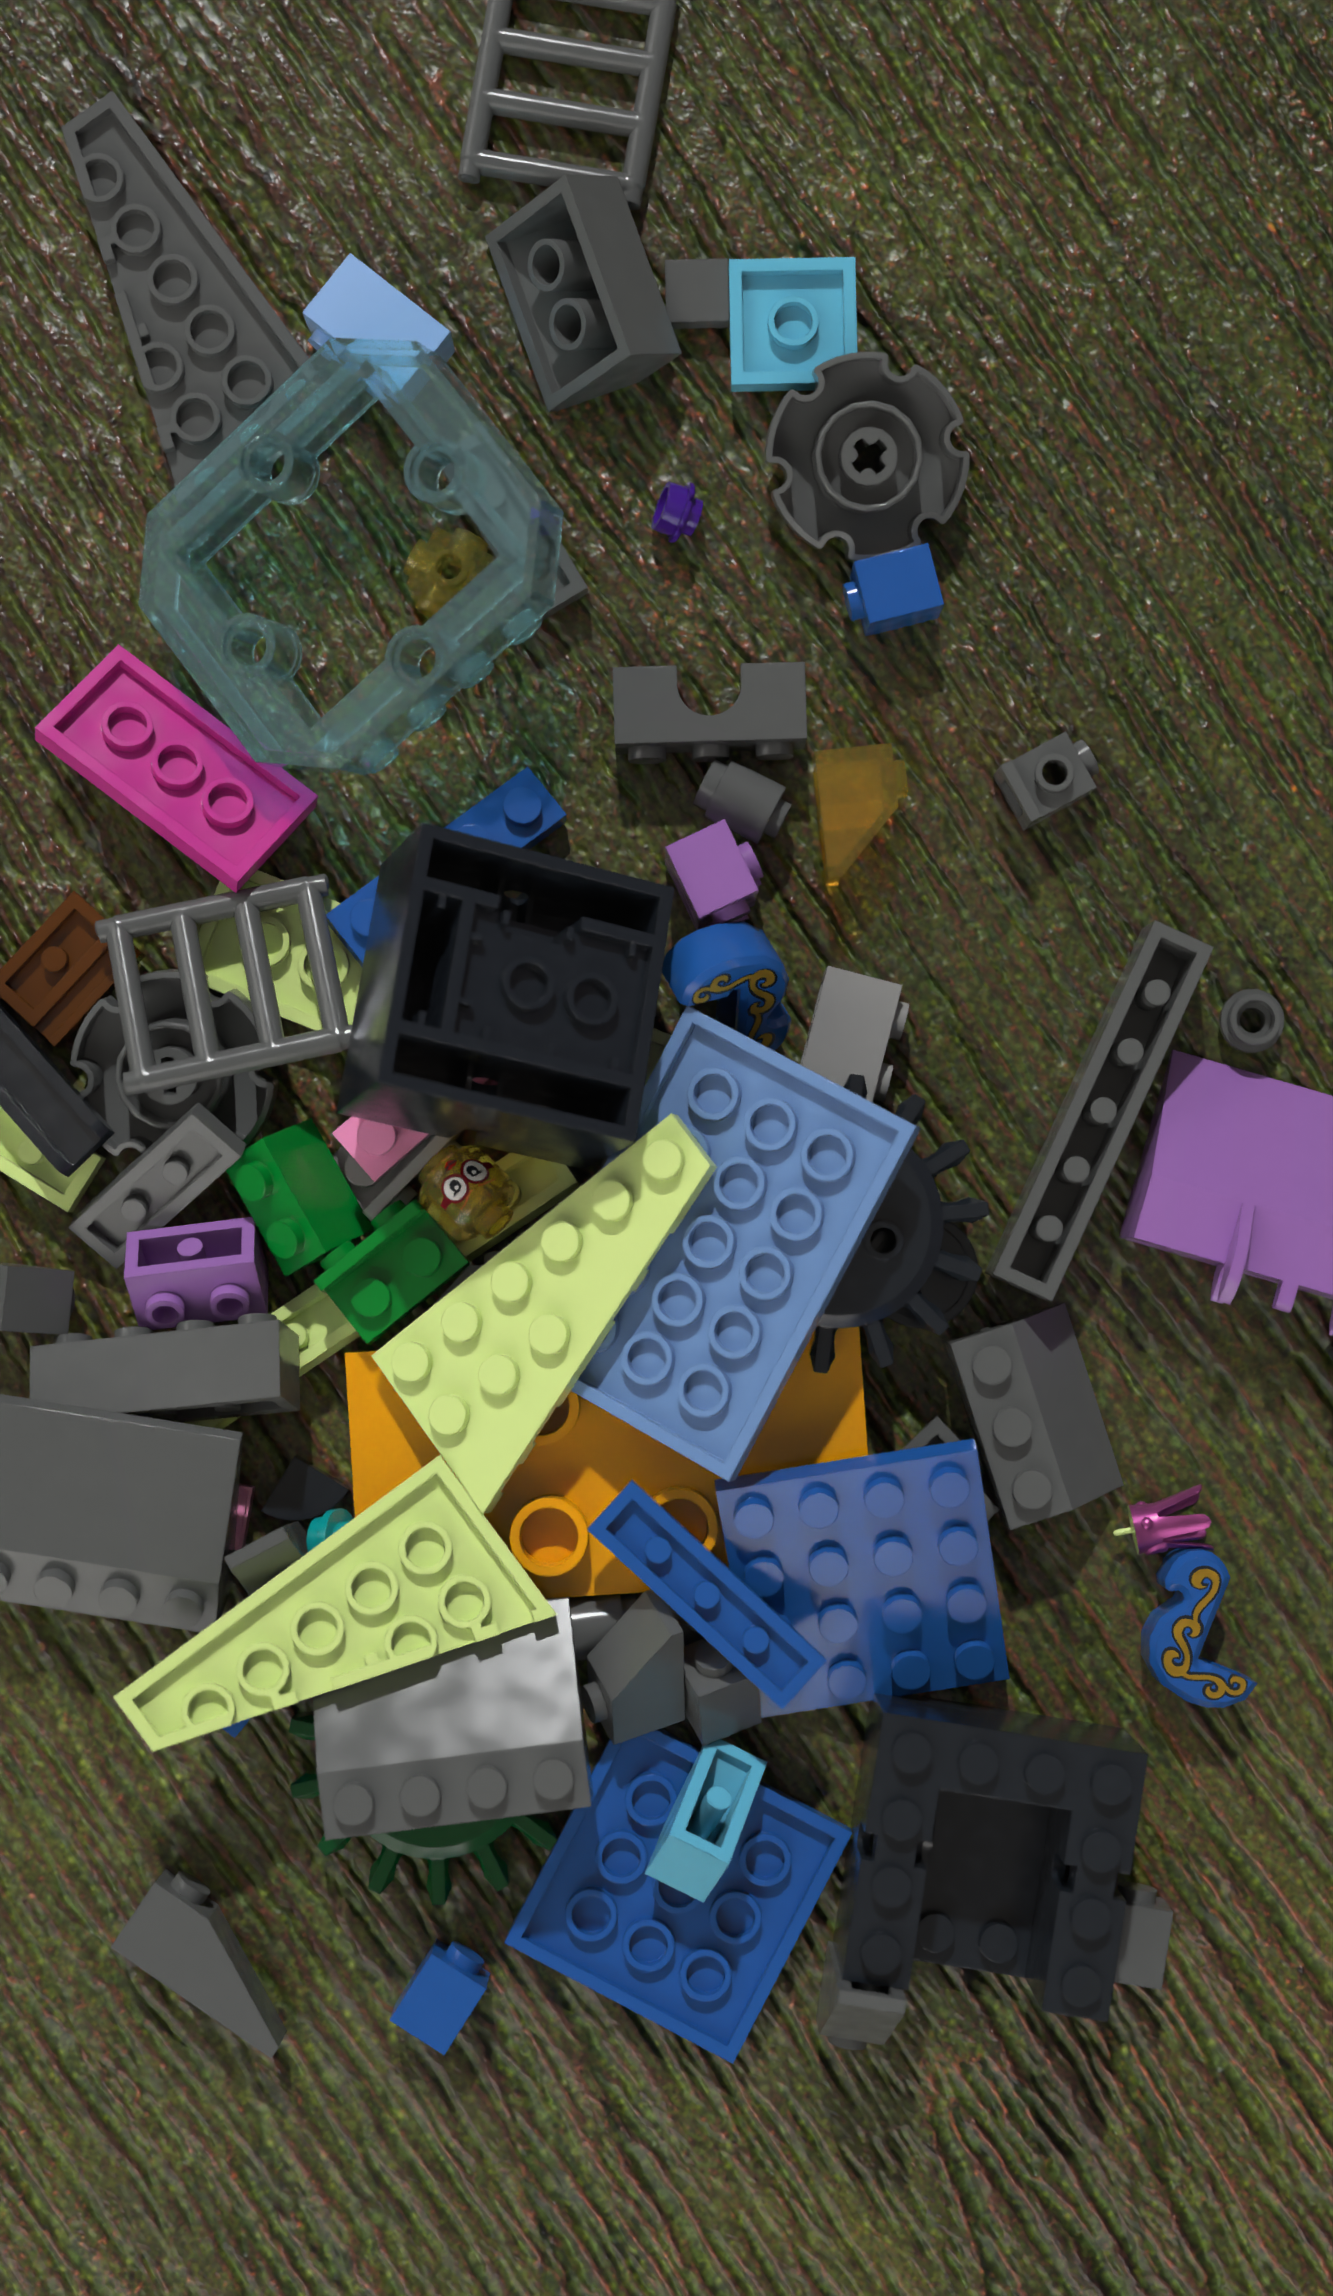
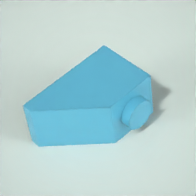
(706, 1819)

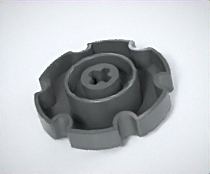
(866, 404)
(238, 1100)

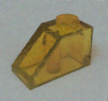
(854, 801)

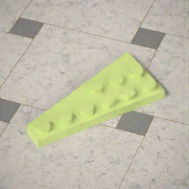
(524, 1326)
(371, 1598)

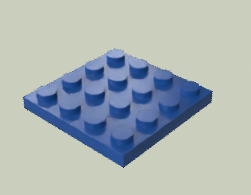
(875, 1568)
(652, 1946)

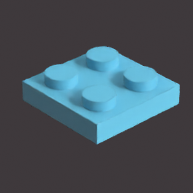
(789, 320)

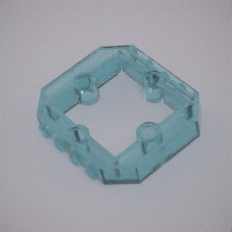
(237, 483)

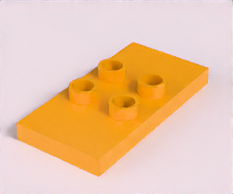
(591, 1455)

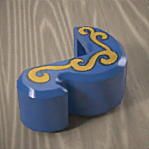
(739, 971)
(1180, 1626)

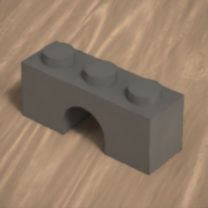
(764, 718)

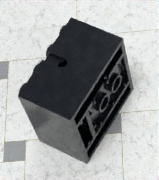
(525, 991)
(974, 1847)

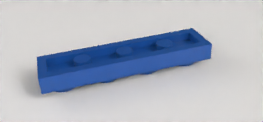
(514, 814)
(707, 1594)

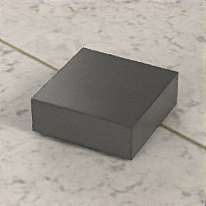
(697, 293)

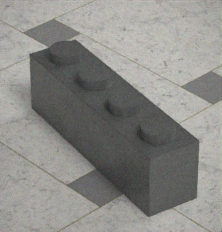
(174, 1374)

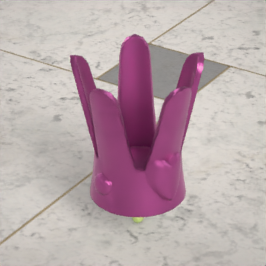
(1156, 1533)

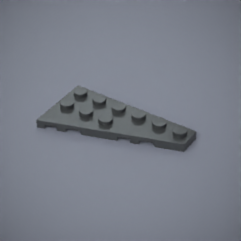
(189, 309)

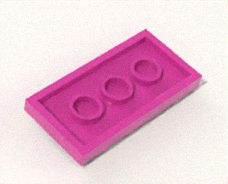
(175, 768)

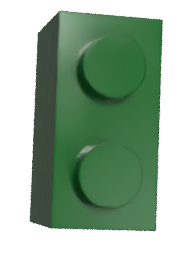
(298, 1196)

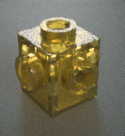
(429, 560)

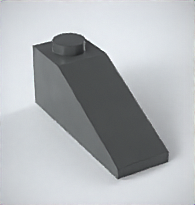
(194, 1952)
(854, 2010)

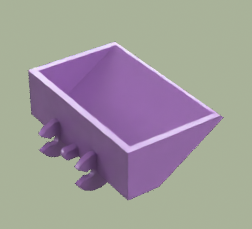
(1238, 1179)

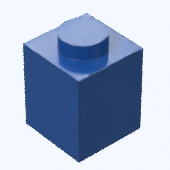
(893, 590)
(441, 1994)

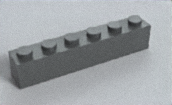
(1099, 1110)

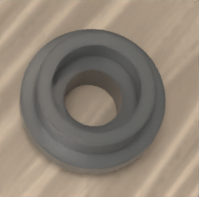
(1270, 1015)

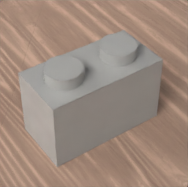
(853, 1028)

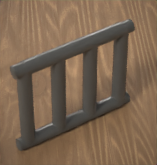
(636, 124)
(181, 920)

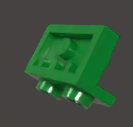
(390, 1269)

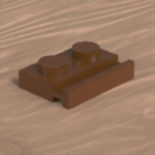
(60, 971)

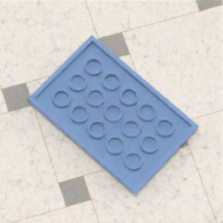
(757, 1253)

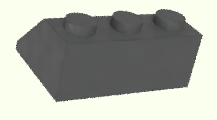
(582, 291)
(1033, 1416)

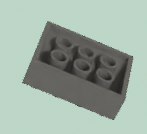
(116, 1513)
(458, 1736)

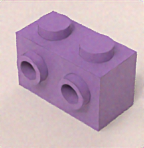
(714, 875)
(196, 1273)

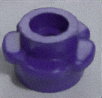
(677, 511)

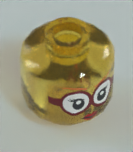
(466, 1192)

